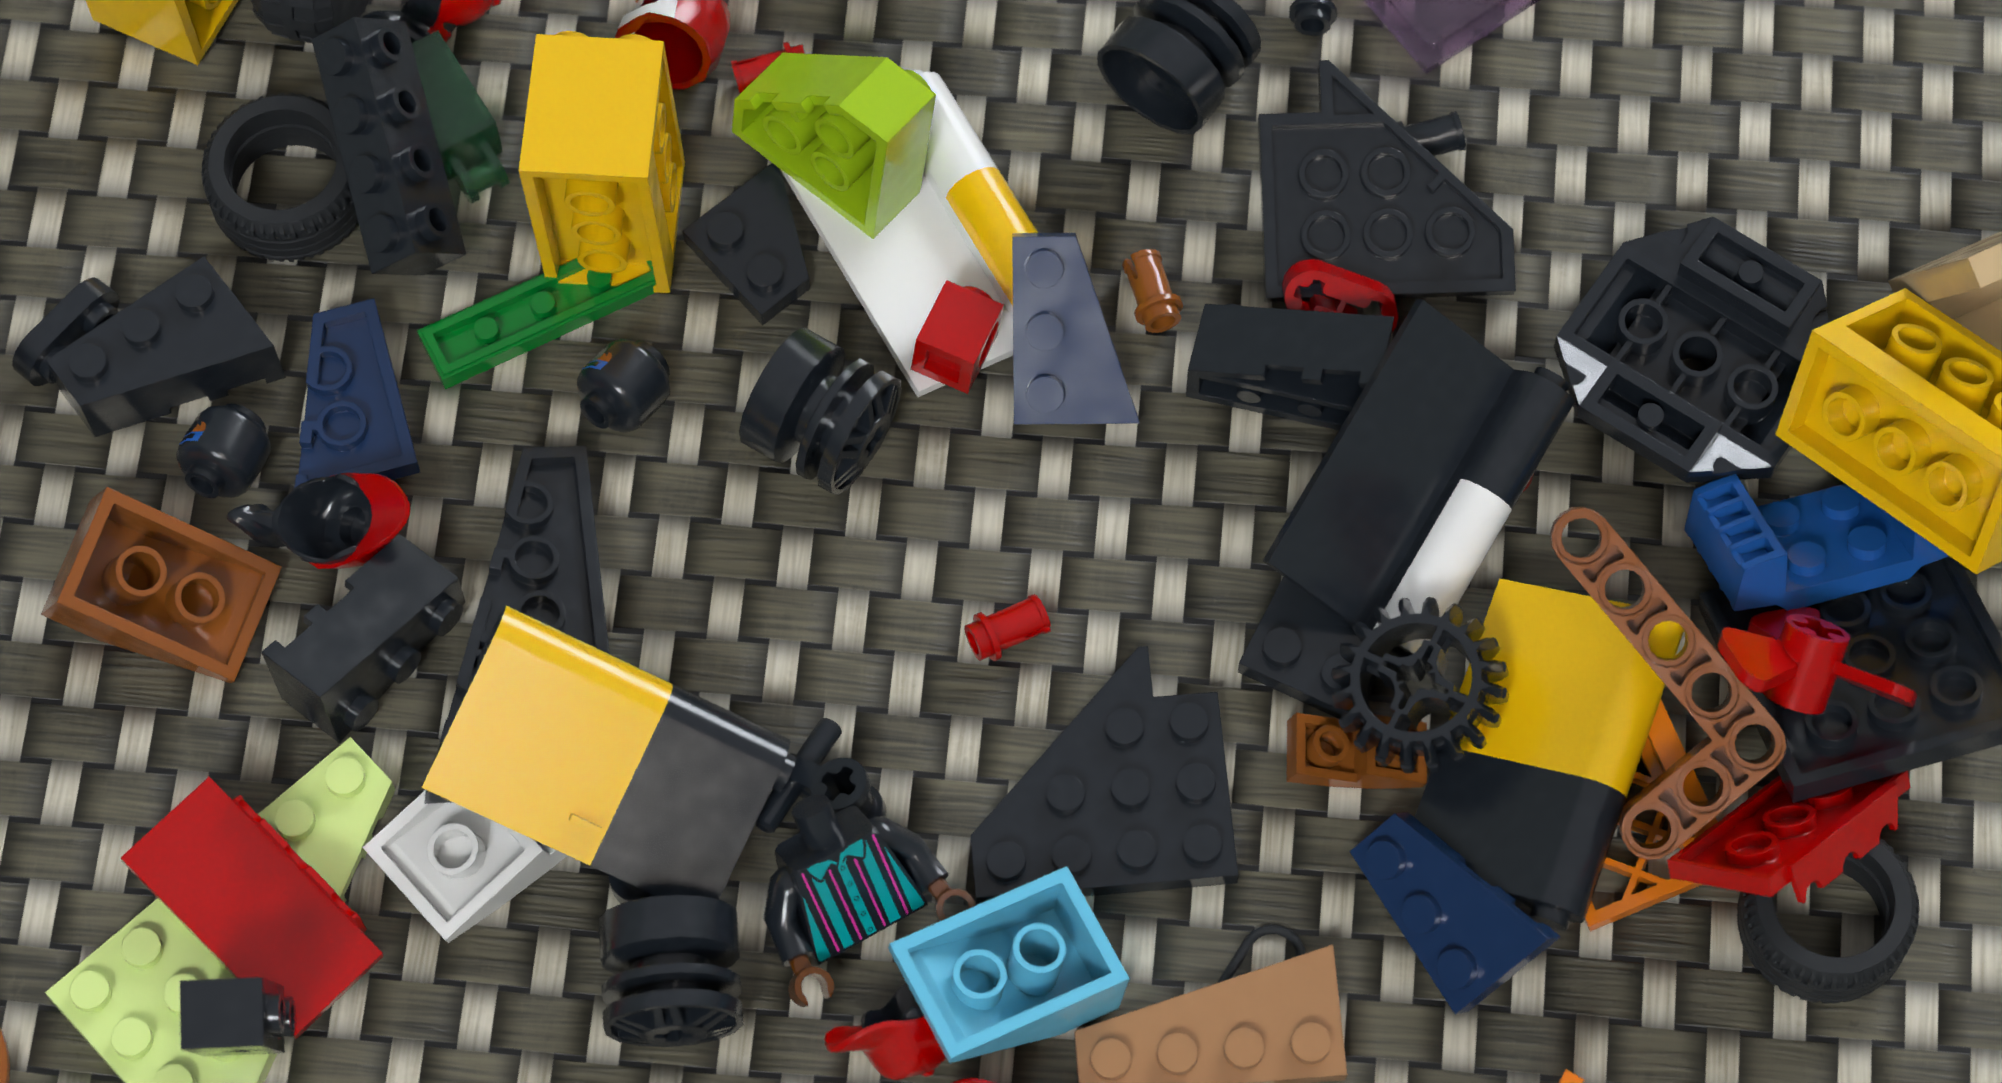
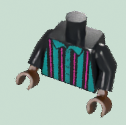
(844, 885)

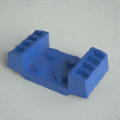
(1800, 546)

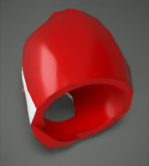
(691, 33)

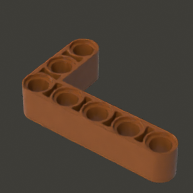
(1678, 674)

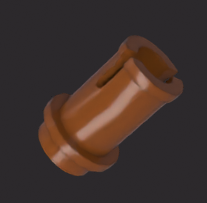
(1157, 305)

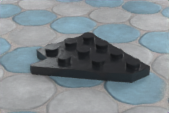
(1373, 202)
(1120, 798)

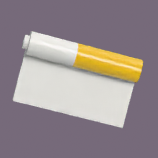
(949, 232)

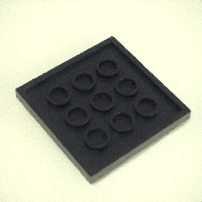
(1913, 632)

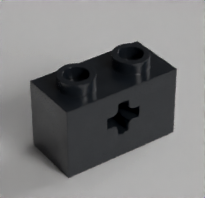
(235, 1016)

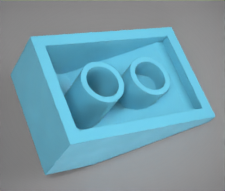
(1012, 969)

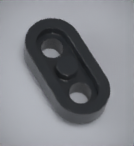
(69, 320)

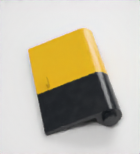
(607, 761)
(1556, 772)

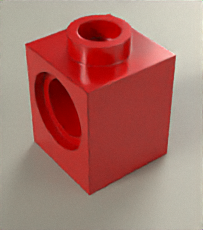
(957, 336)

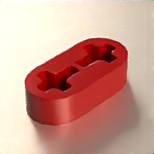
(1339, 284)

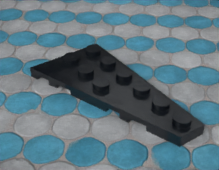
(542, 560)

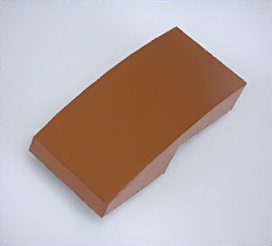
(1327, 756)

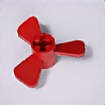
(1797, 660)

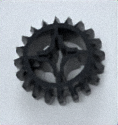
(1409, 710)

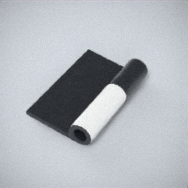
(1419, 475)

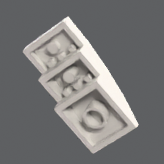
(457, 863)

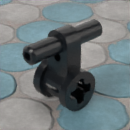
(839, 779)

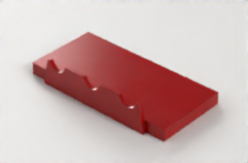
(1783, 842)
(253, 900)

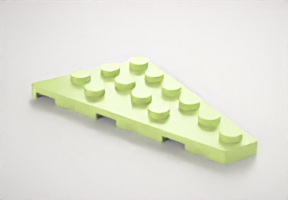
(129, 987)

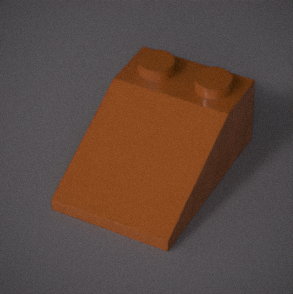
(161, 587)

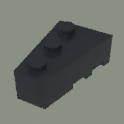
(164, 351)
(1286, 360)
(366, 639)

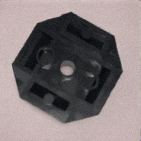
(1701, 298)

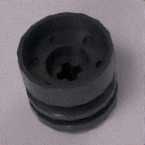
(1179, 59)
(819, 410)
(670, 971)

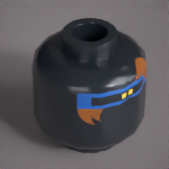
(623, 385)
(223, 451)

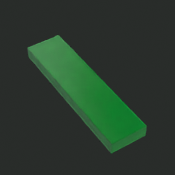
(524, 320)

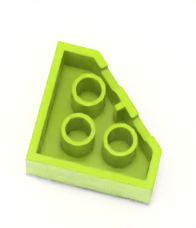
(842, 130)

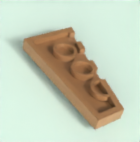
(1246, 1029)

